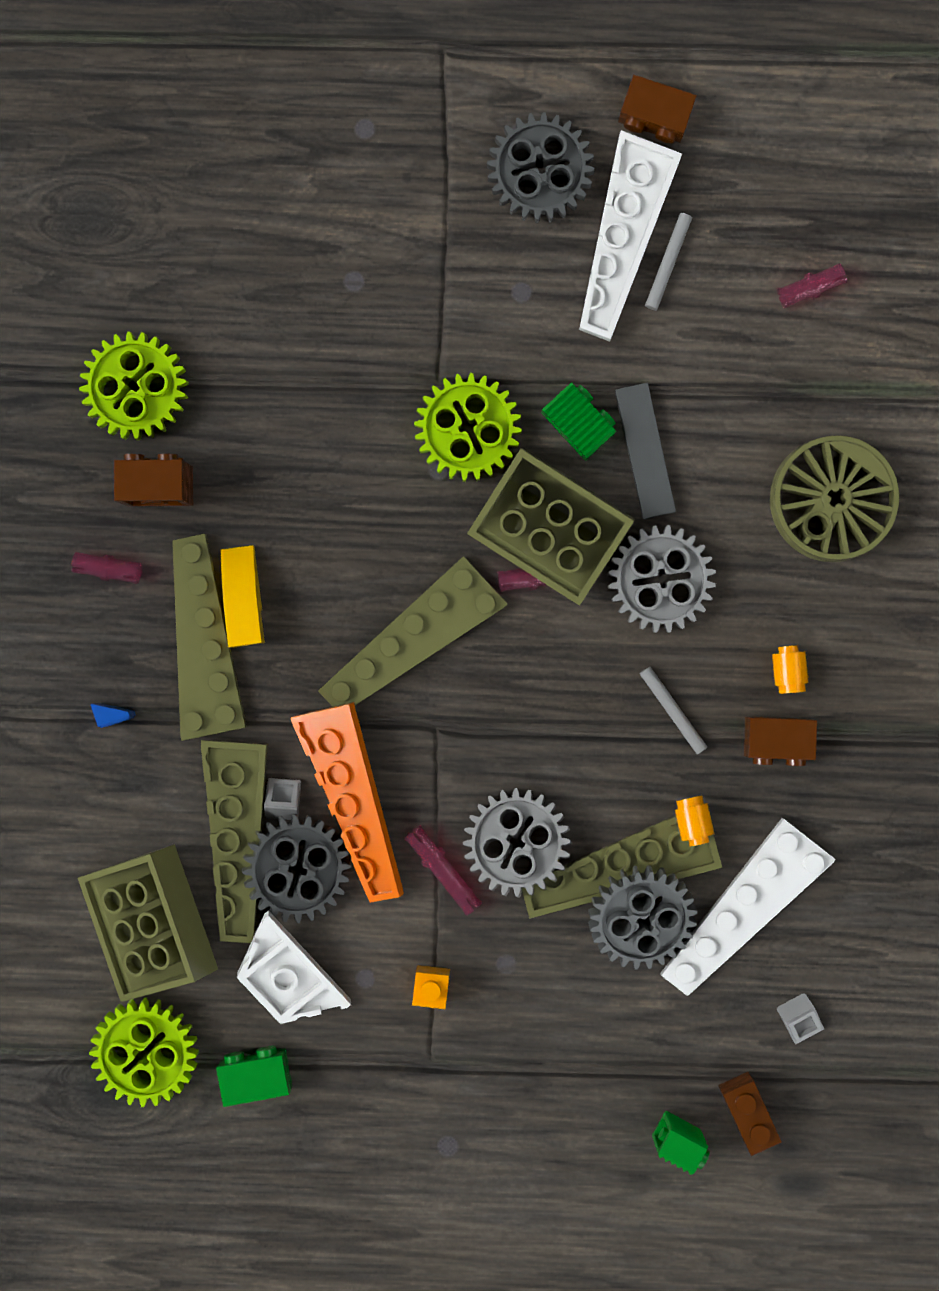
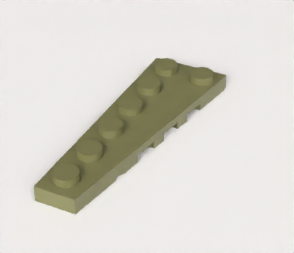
(433, 621)
(206, 669)
(235, 810)
(653, 846)

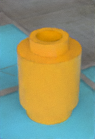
(790, 669)
(694, 820)

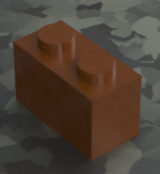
(656, 109)
(780, 739)
(749, 1113)

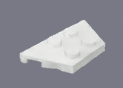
(286, 975)

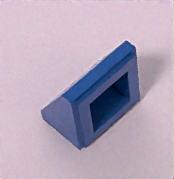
(109, 715)

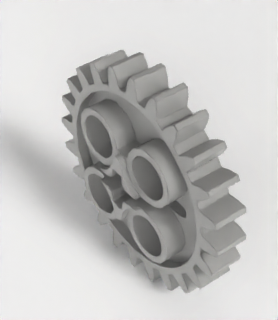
(656, 549)
(543, 857)

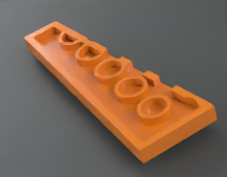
(343, 769)

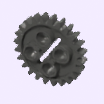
(533, 138)
(325, 873)
(642, 917)

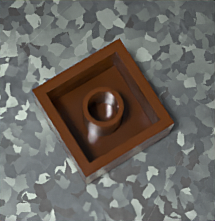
(153, 482)

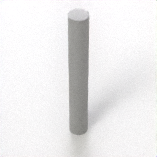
(668, 261)
(673, 710)

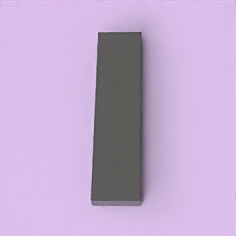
(645, 451)

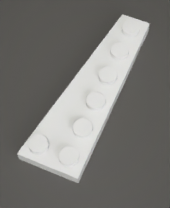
(632, 205)
(762, 888)

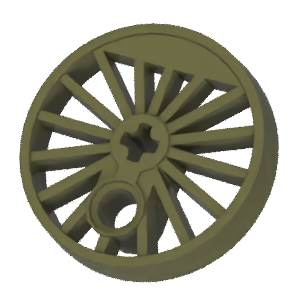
(864, 458)

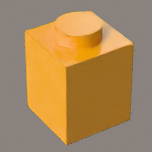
(431, 987)

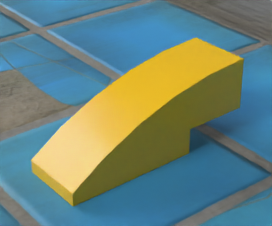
(241, 597)

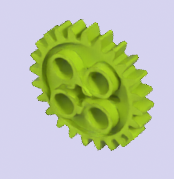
(156, 405)
(495, 415)
(165, 1073)

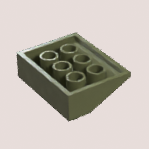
(550, 526)
(148, 924)

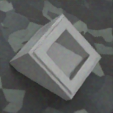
(282, 798)
(800, 1018)

